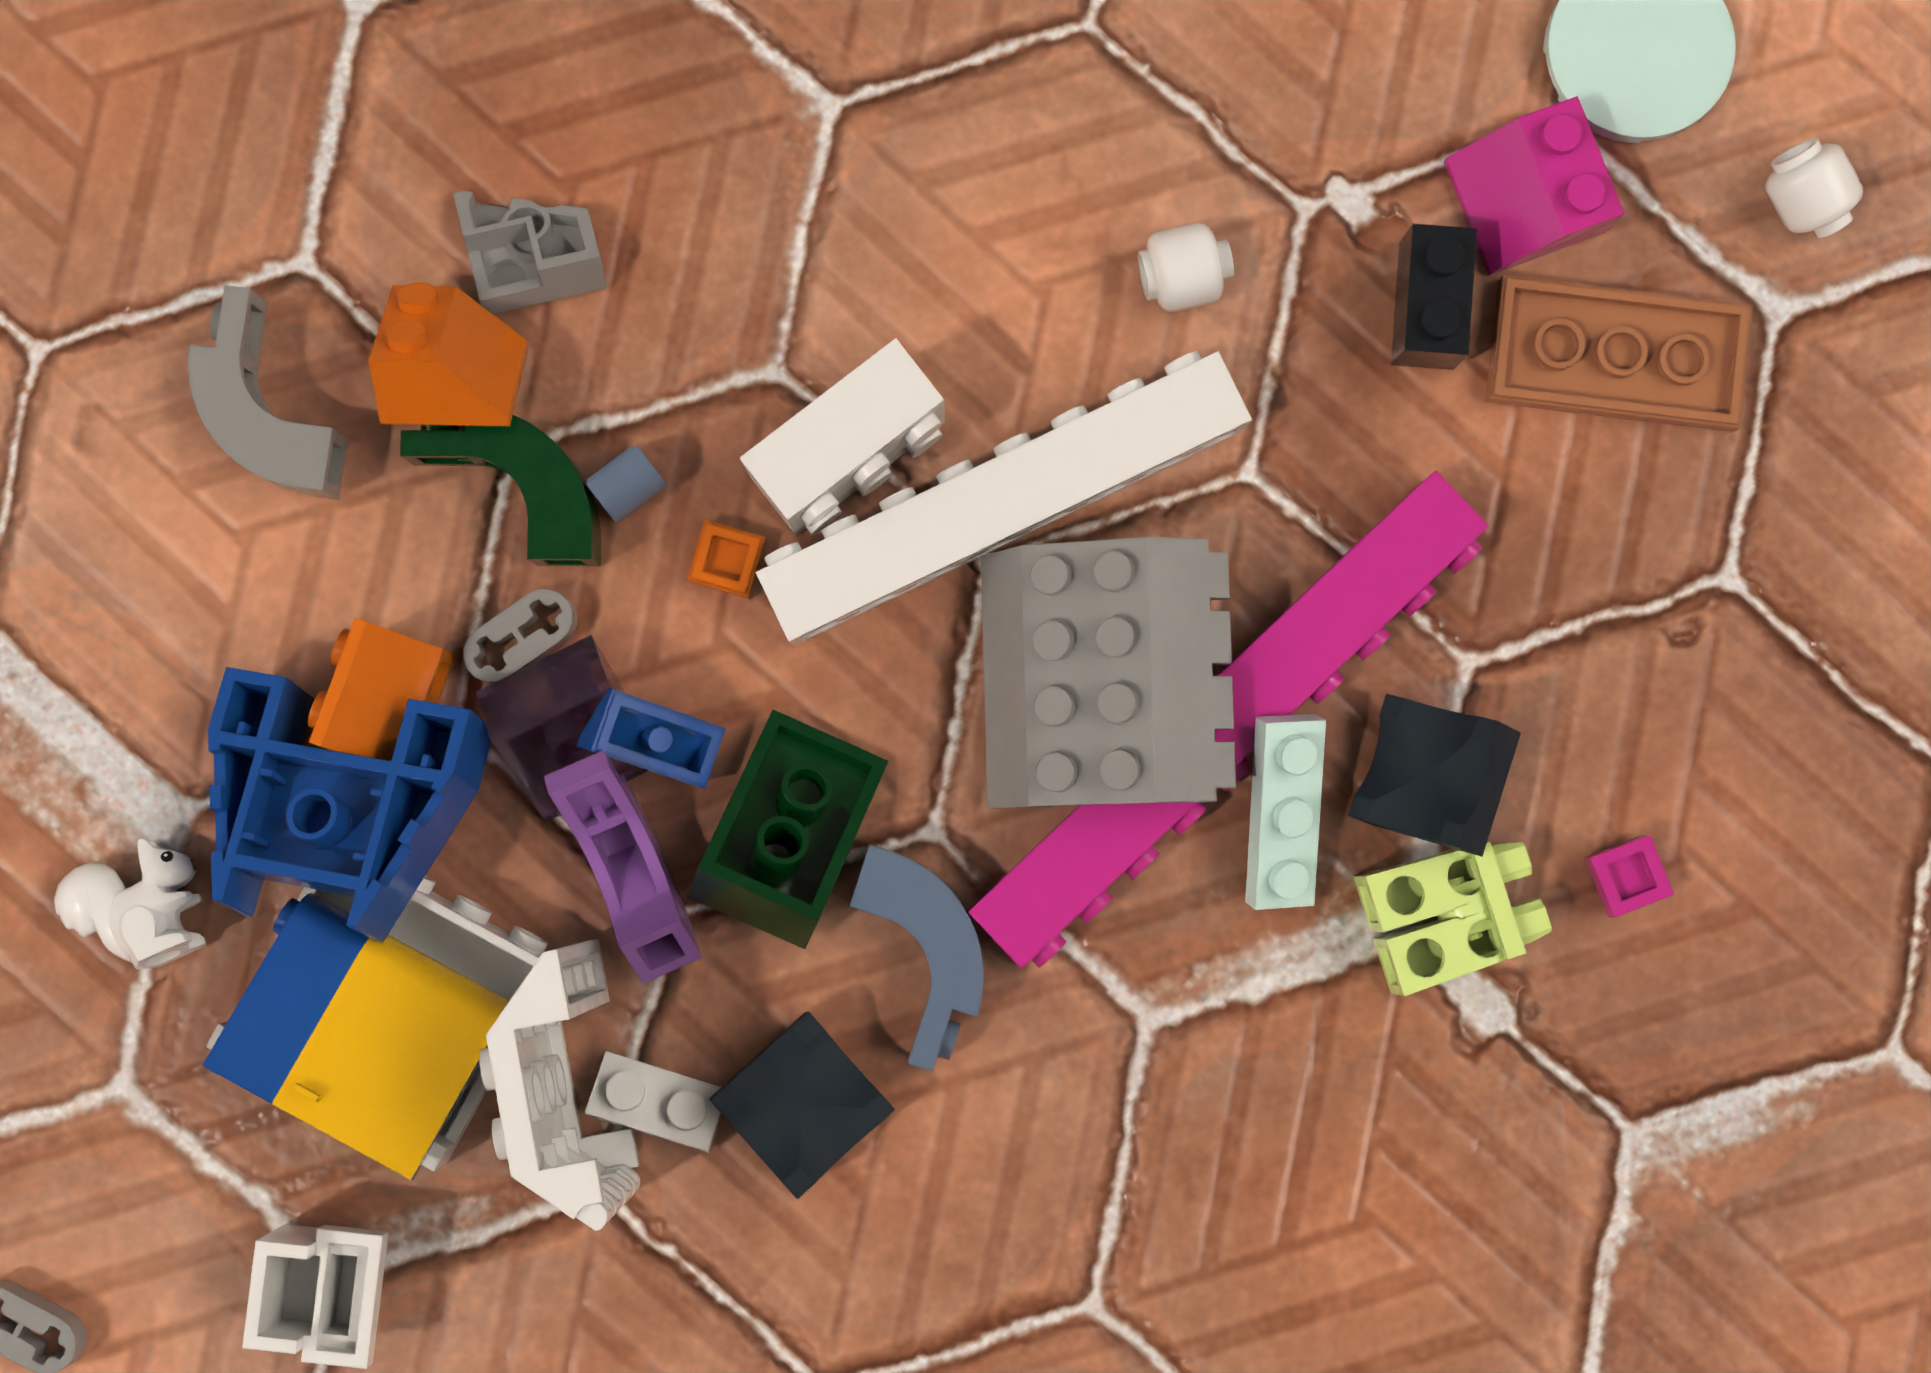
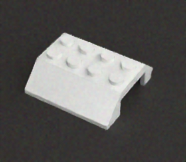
(536, 1093)

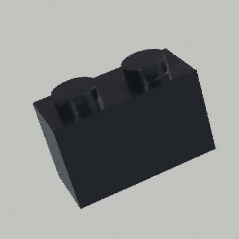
(1434, 296)

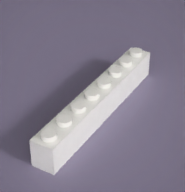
(1004, 497)

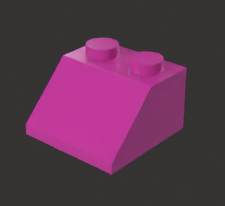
(1534, 186)

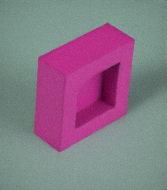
(1629, 876)

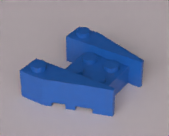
(329, 814)

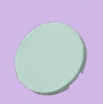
(1640, 62)

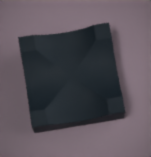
(1436, 774)
(801, 1104)

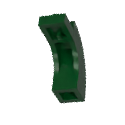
(559, 504)

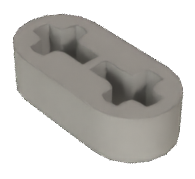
(511, 624)
(41, 1316)

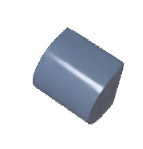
(626, 483)

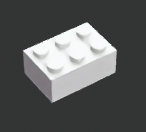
(847, 439)

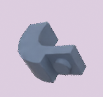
(931, 911)

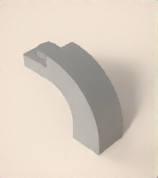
(235, 413)

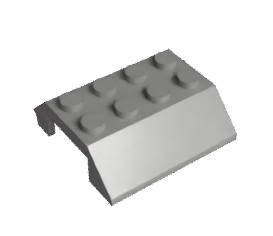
(1106, 673)

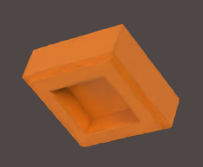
(726, 559)

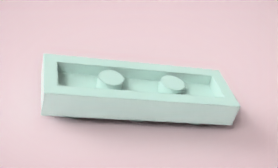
(1285, 811)

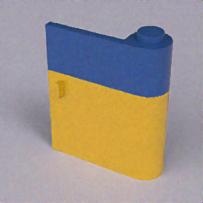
(356, 1035)

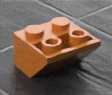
(371, 689)

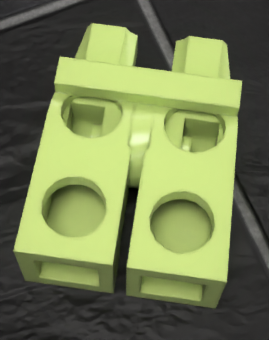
(1472, 911)

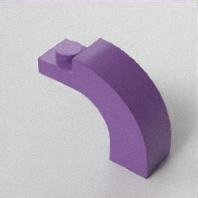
(627, 865)

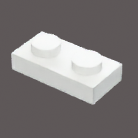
(654, 1102)

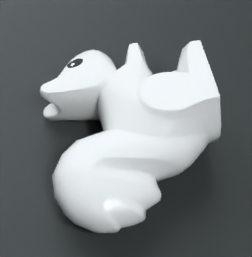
(134, 921)

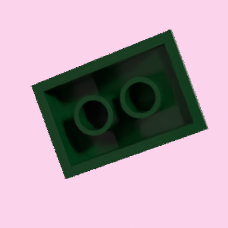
(787, 829)

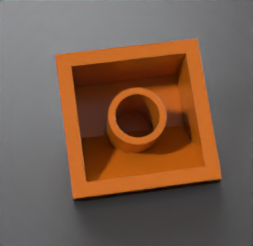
(444, 360)

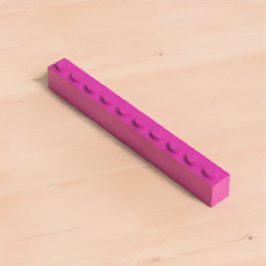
(1270, 677)

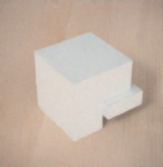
(317, 1293)

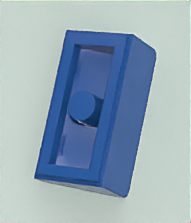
(653, 737)

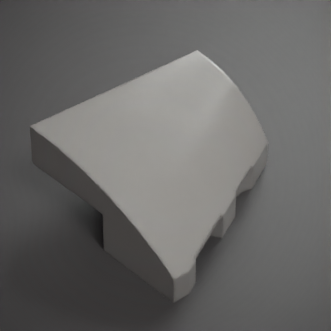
(528, 252)

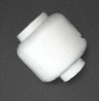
(1814, 188)
(1185, 267)

